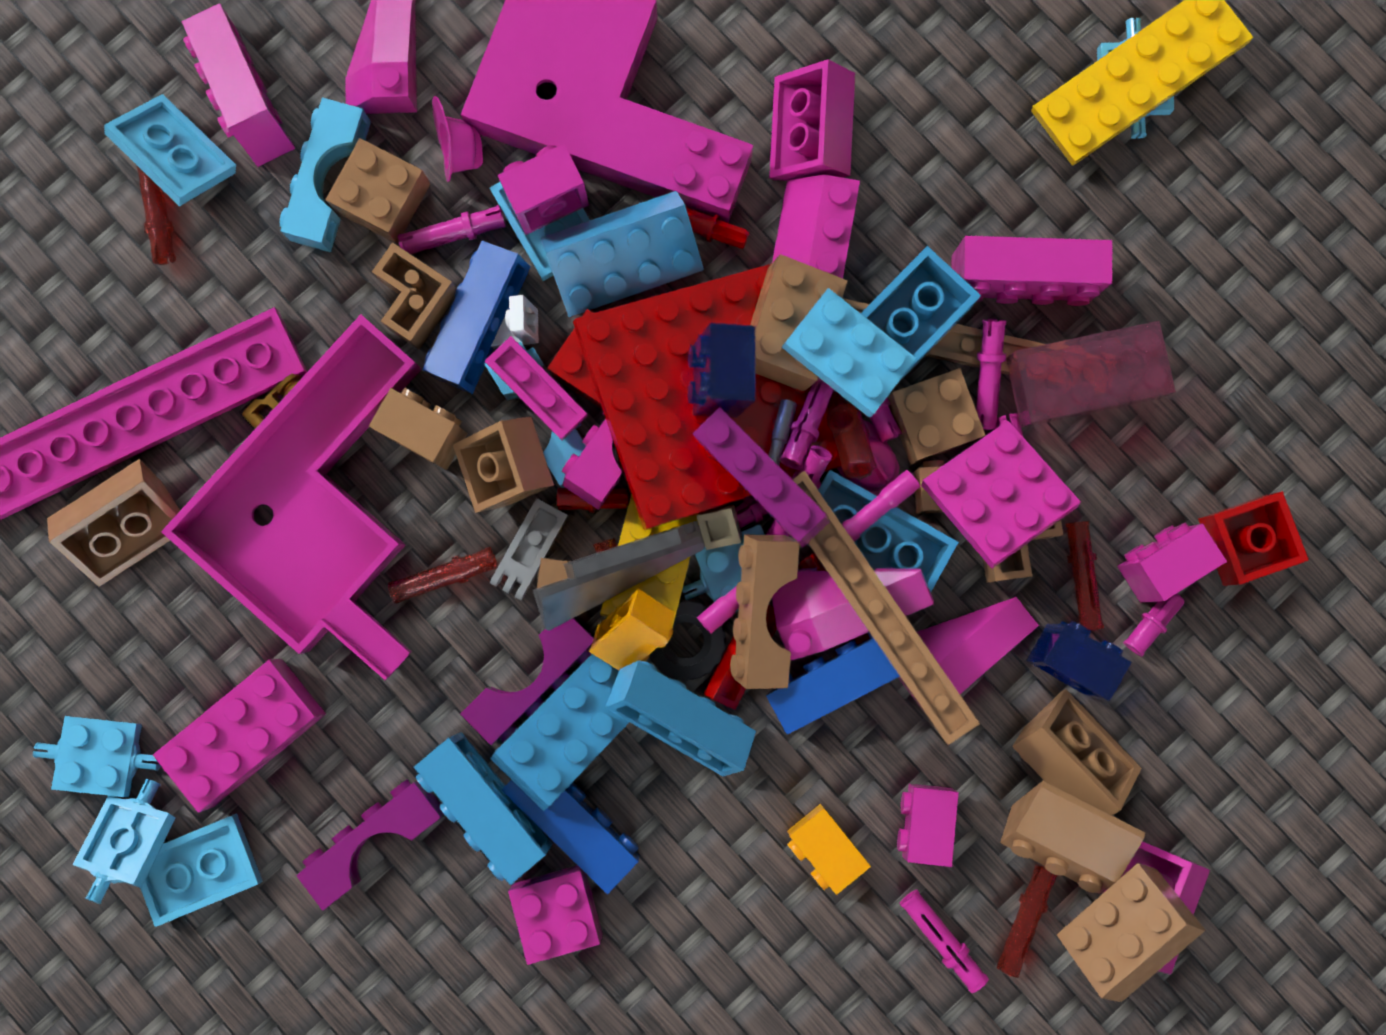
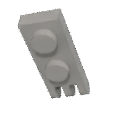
(528, 547)

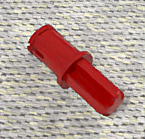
(714, 228)
(569, 501)

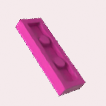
(536, 388)

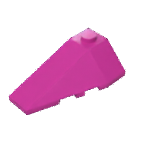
(385, 60)
(817, 616)
(976, 640)

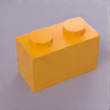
(633, 631)
(827, 849)

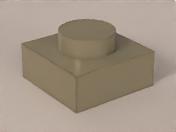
(719, 527)

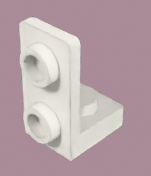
(519, 322)

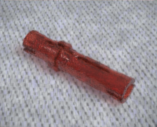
(157, 221)
(456, 570)
(1084, 575)
(1024, 927)

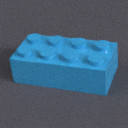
(623, 253)
(922, 304)
(895, 538)
(562, 734)
(476, 800)

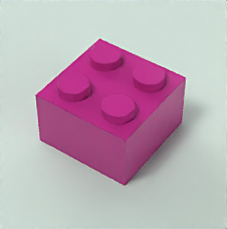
(544, 188)
(1171, 562)
(555, 914)

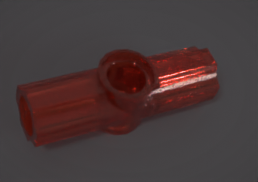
(850, 437)

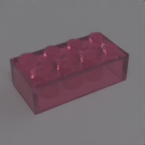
(1090, 374)

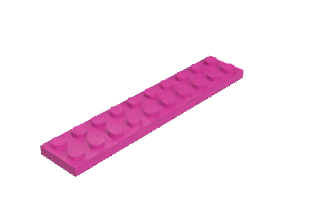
(145, 410)

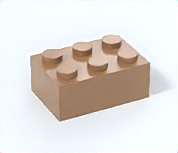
(783, 303)
(1130, 933)

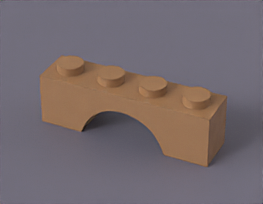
(766, 566)

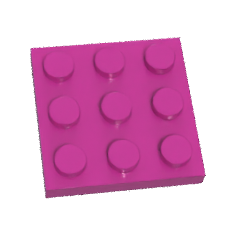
(1000, 494)

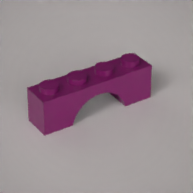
(761, 477)
(497, 711)
(337, 871)

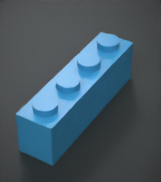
(681, 718)

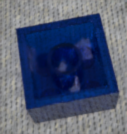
(723, 370)
(1080, 661)

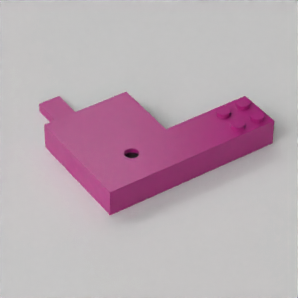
(592, 60)
(321, 543)

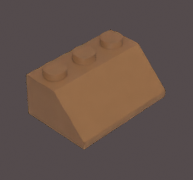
(114, 523)
(1077, 754)
(1071, 837)

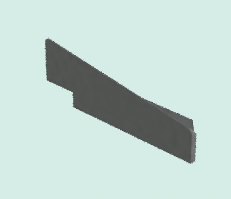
(613, 571)

